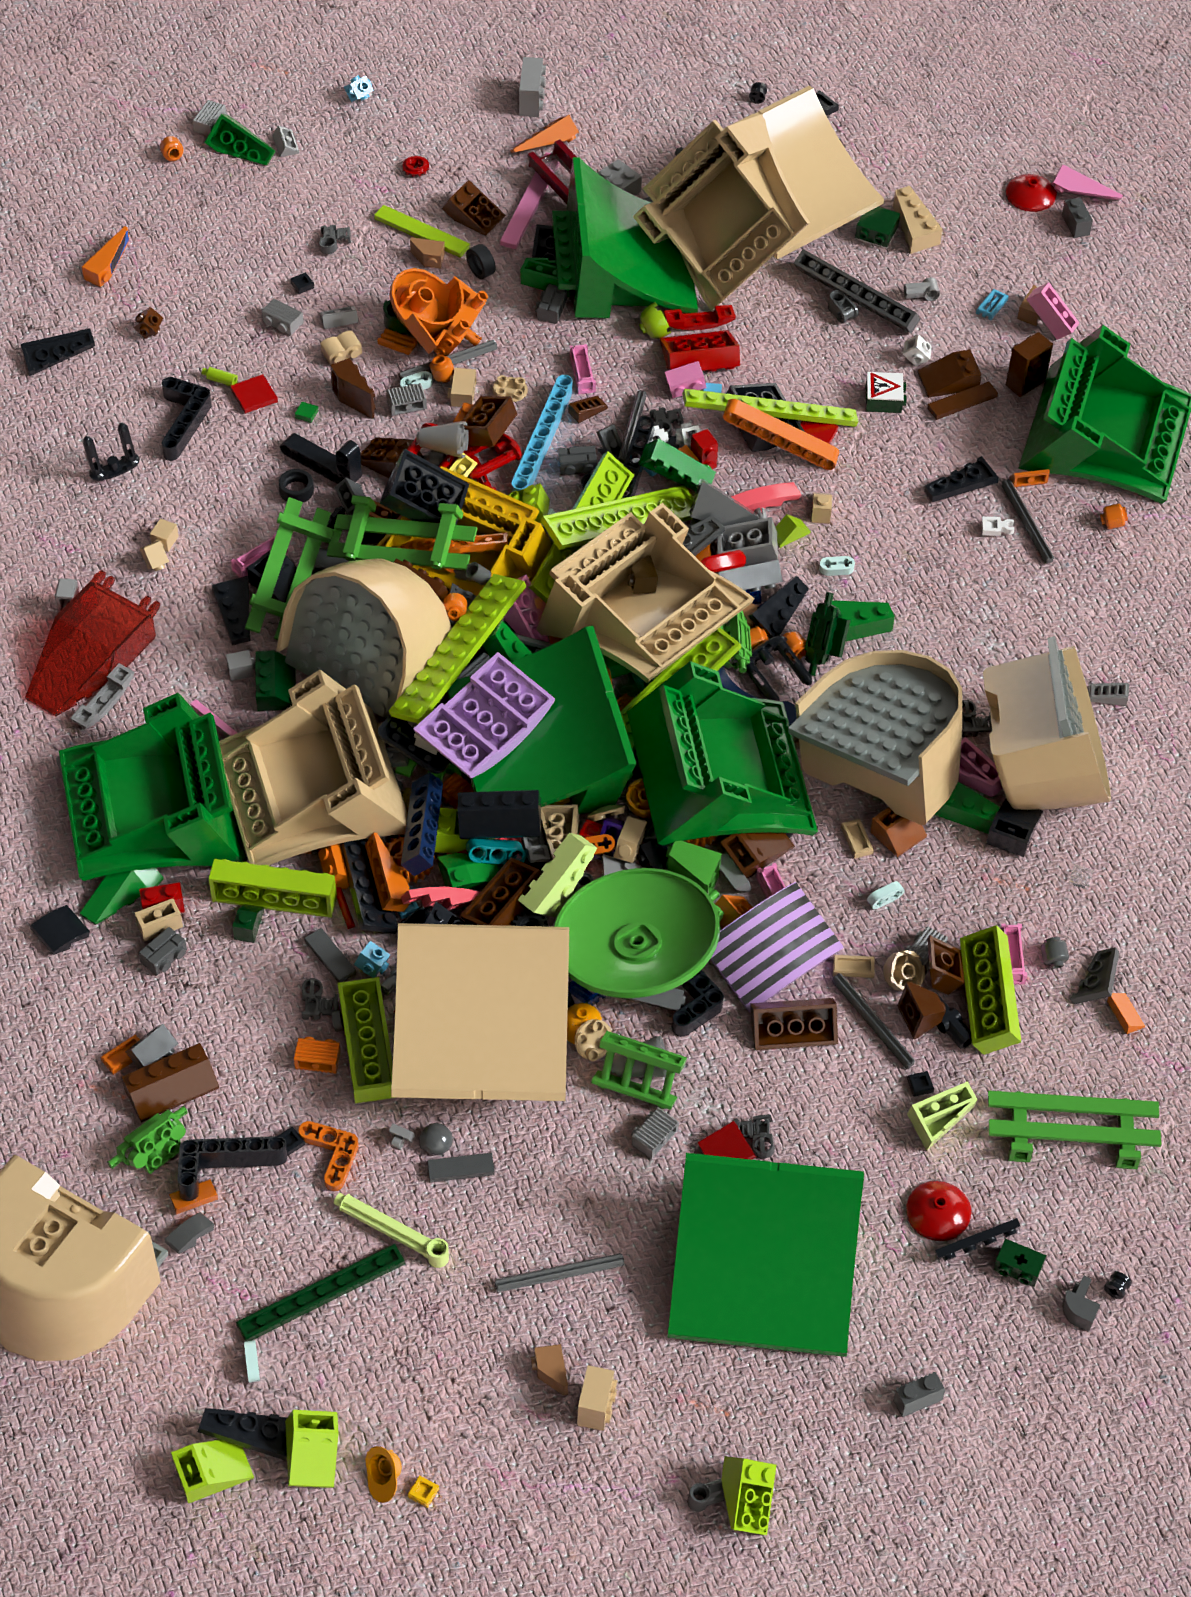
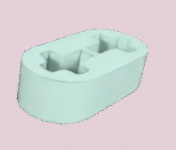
(422, 377)
(836, 565)
(885, 895)
(252, 1361)

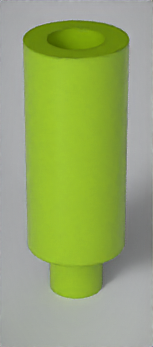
(220, 376)

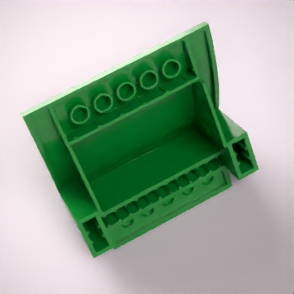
(610, 256)
(1108, 419)
(580, 742)
(717, 761)
(151, 795)
(765, 1254)

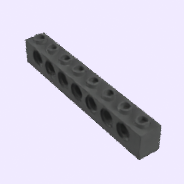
(857, 291)

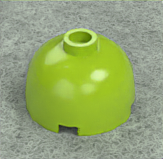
(653, 322)

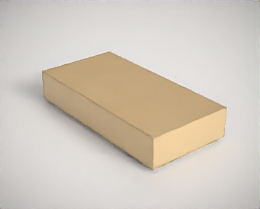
(857, 838)
(854, 966)

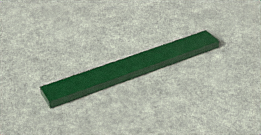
(320, 1293)

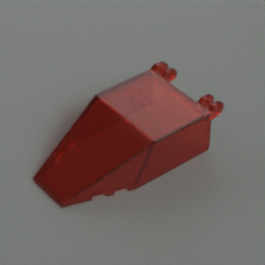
(88, 643)

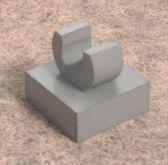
(400, 1135)

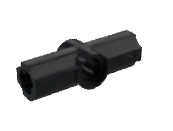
(954, 1027)

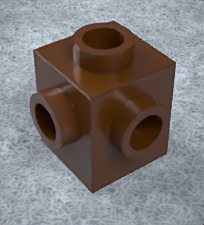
(148, 322)

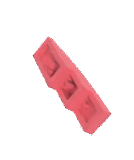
(768, 496)
(449, 897)

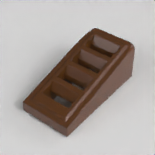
(580, 414)

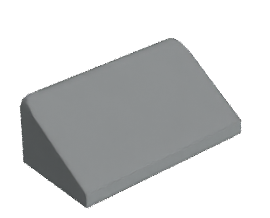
(285, 141)
(339, 317)
(733, 874)

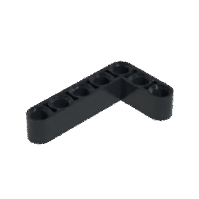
(196, 405)
(634, 451)
(333, 467)
(701, 1003)
(225, 1153)

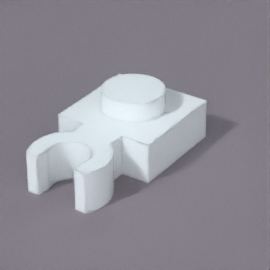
(994, 526)

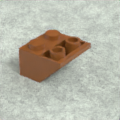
(896, 832)

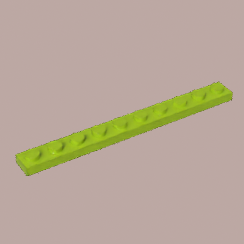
(775, 408)

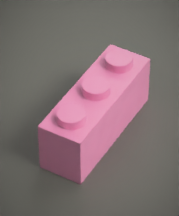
(1052, 311)

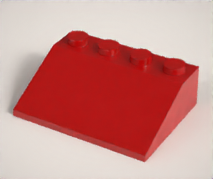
(711, 349)

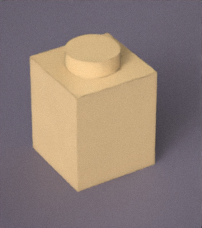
(166, 533)
(154, 555)

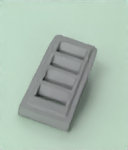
(1120, 691)

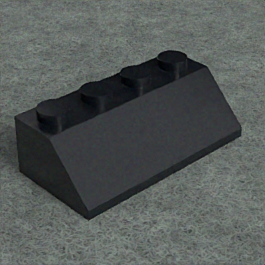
(499, 814)

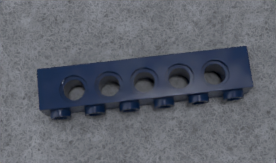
(422, 824)

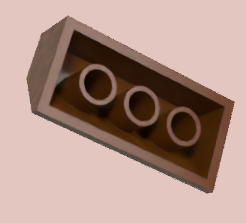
(499, 899)
(794, 1023)
(170, 1082)

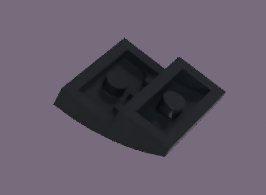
(59, 929)

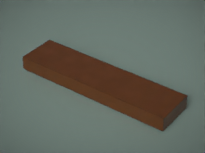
(962, 400)

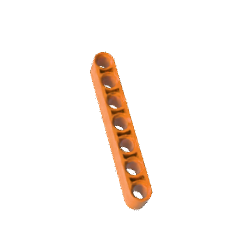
(781, 434)

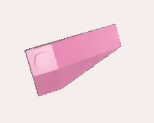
(1073, 182)
(524, 615)

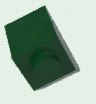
(247, 922)

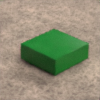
(306, 412)

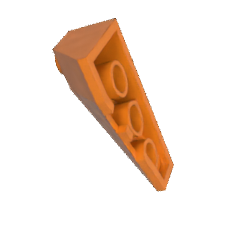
(561, 128)

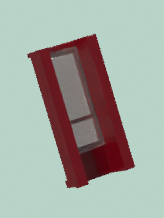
(555, 168)

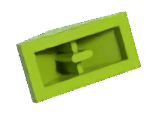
(790, 530)

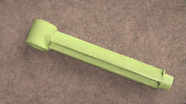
(395, 1229)

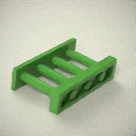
(645, 1053)

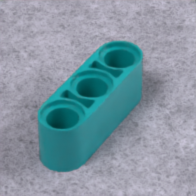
(487, 846)

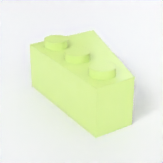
(939, 1113)

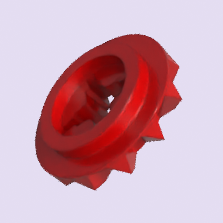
(410, 163)

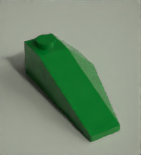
(236, 140)
(462, 872)
(117, 891)

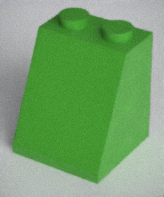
(694, 863)

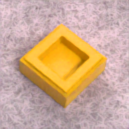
(423, 1491)

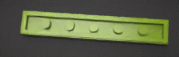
(420, 230)

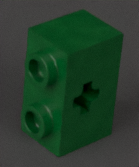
(1014, 1254)

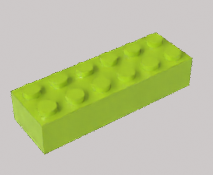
(273, 888)
(990, 990)
(366, 1039)

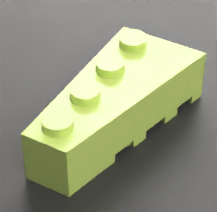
(559, 876)

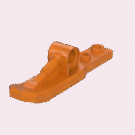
(480, 544)

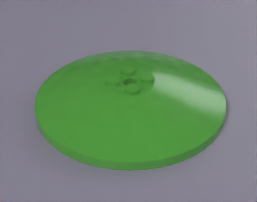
(646, 906)

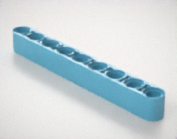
(543, 434)

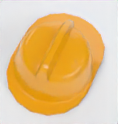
(382, 1472)

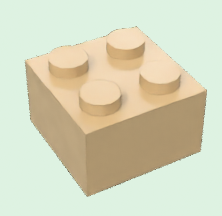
(597, 1398)

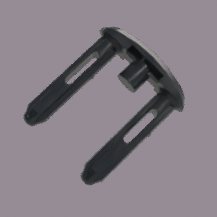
(115, 467)
(762, 652)

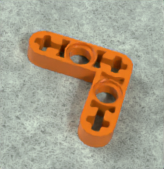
(336, 1145)

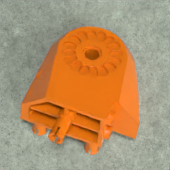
(436, 311)

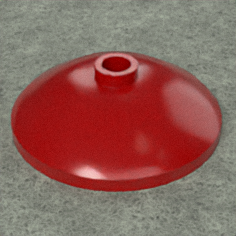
(1031, 192)
(938, 1221)

